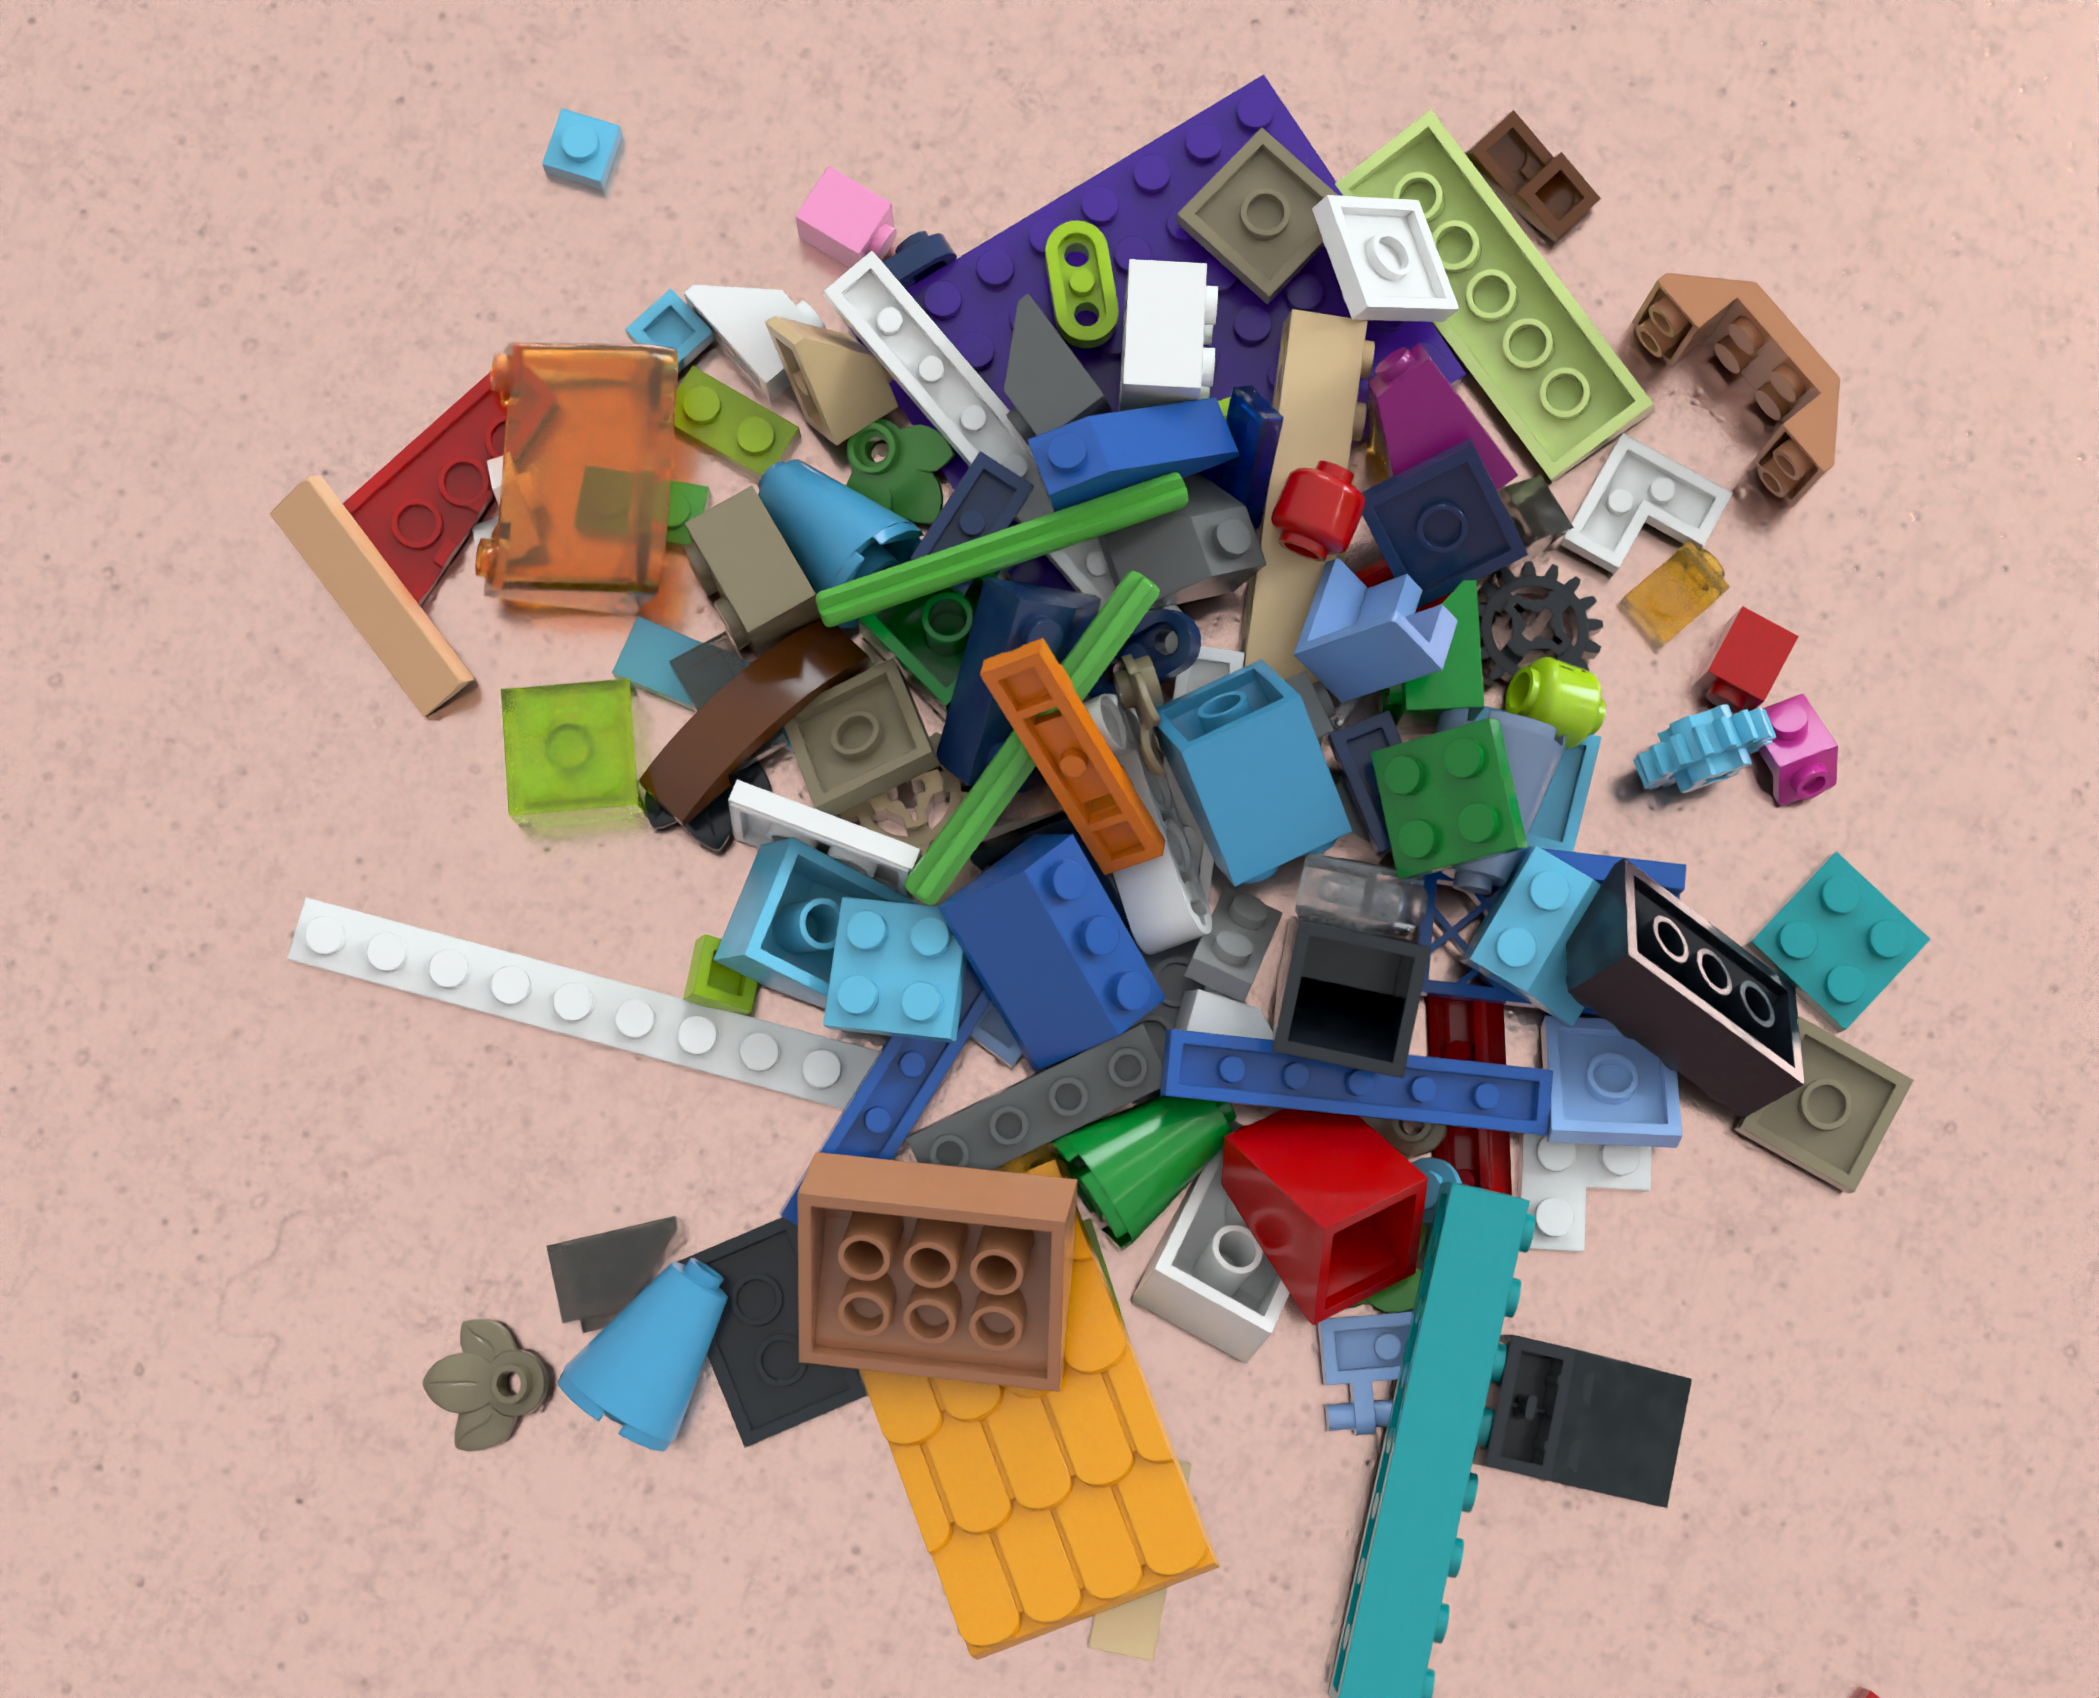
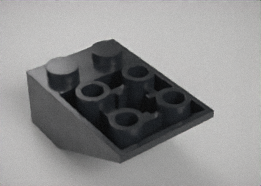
(1585, 1421)

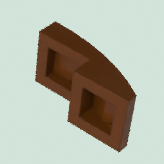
(1530, 178)

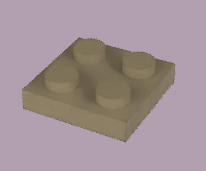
(1259, 215)
(860, 739)
(1837, 1114)

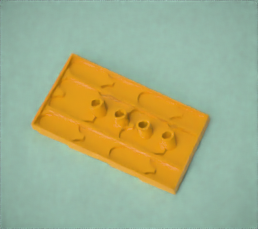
(1045, 1496)

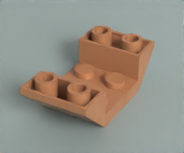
(1769, 353)

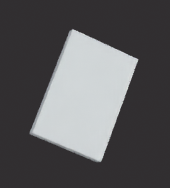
(768, 817)

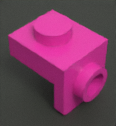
(1803, 752)

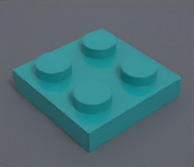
(1838, 942)

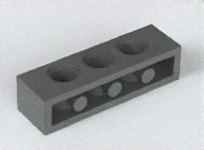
(1043, 1105)

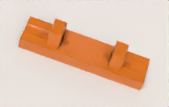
(1073, 756)

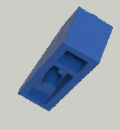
(1129, 448)

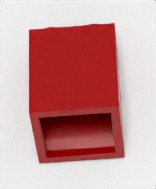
(1326, 1205)

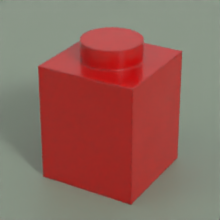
(1745, 661)

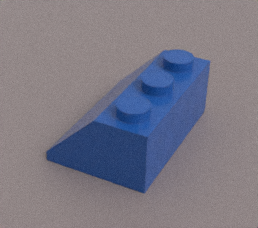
(1051, 950)

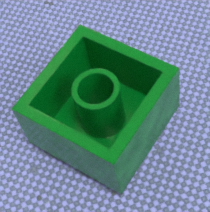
(926, 639)

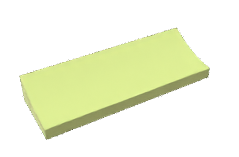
(1515, 316)

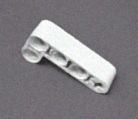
(1165, 893)

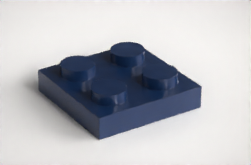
(1442, 522)

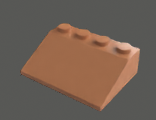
(935, 1270)

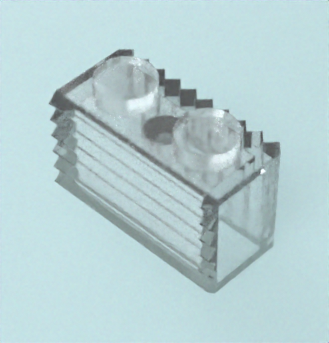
(1360, 896)

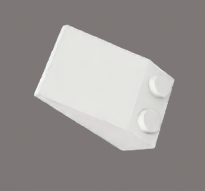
(1213, 1271)

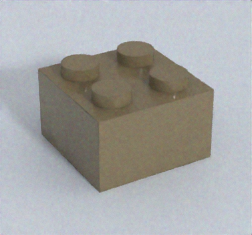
(753, 570)

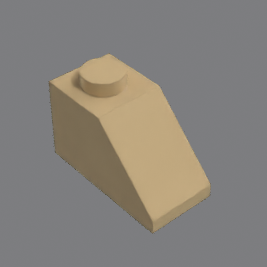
(832, 377)

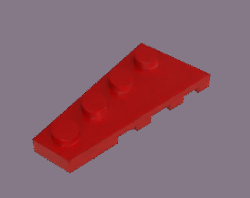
(434, 490)

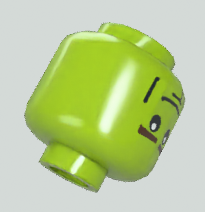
(1560, 697)

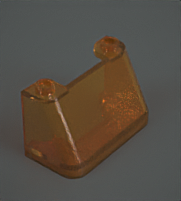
(582, 475)

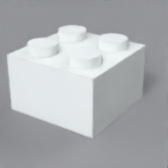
(1164, 332)

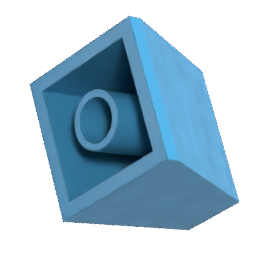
(1252, 772)

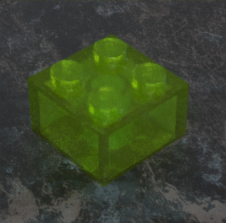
(573, 753)

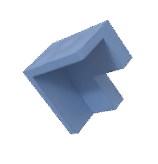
(1371, 636)

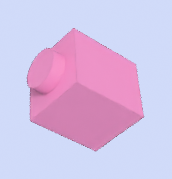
(846, 219)

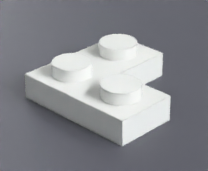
(1637, 489)
(1556, 1183)

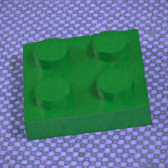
(1449, 799)

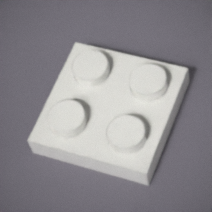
(1385, 259)

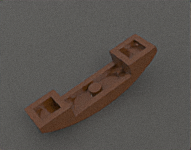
(746, 715)

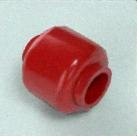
(1318, 511)

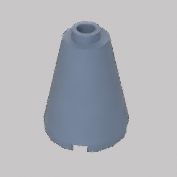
(1533, 761)

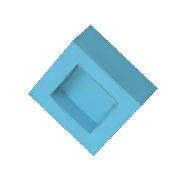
(582, 149)
(672, 325)

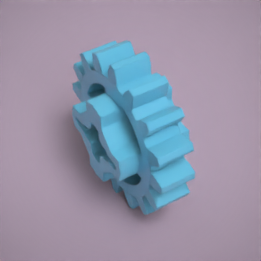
(1704, 748)

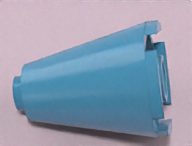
(832, 527)
(650, 1355)

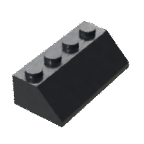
(1686, 992)

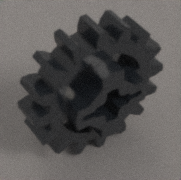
(1516, 614)

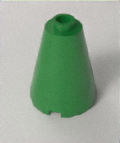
(1142, 1159)

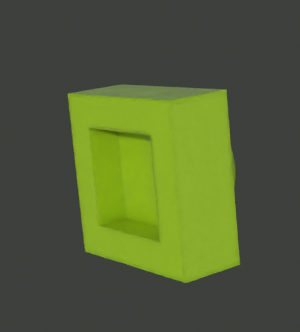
(715, 984)

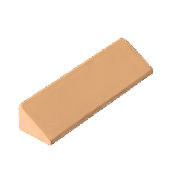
(371, 594)

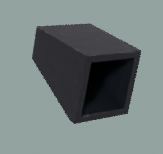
(1348, 996)

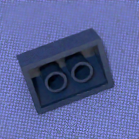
(1004, 620)

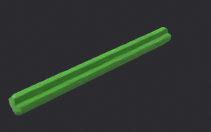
(1001, 549)
(1012, 762)

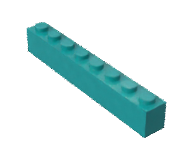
(1431, 1444)

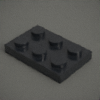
(759, 1337)

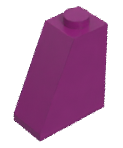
(1425, 415)

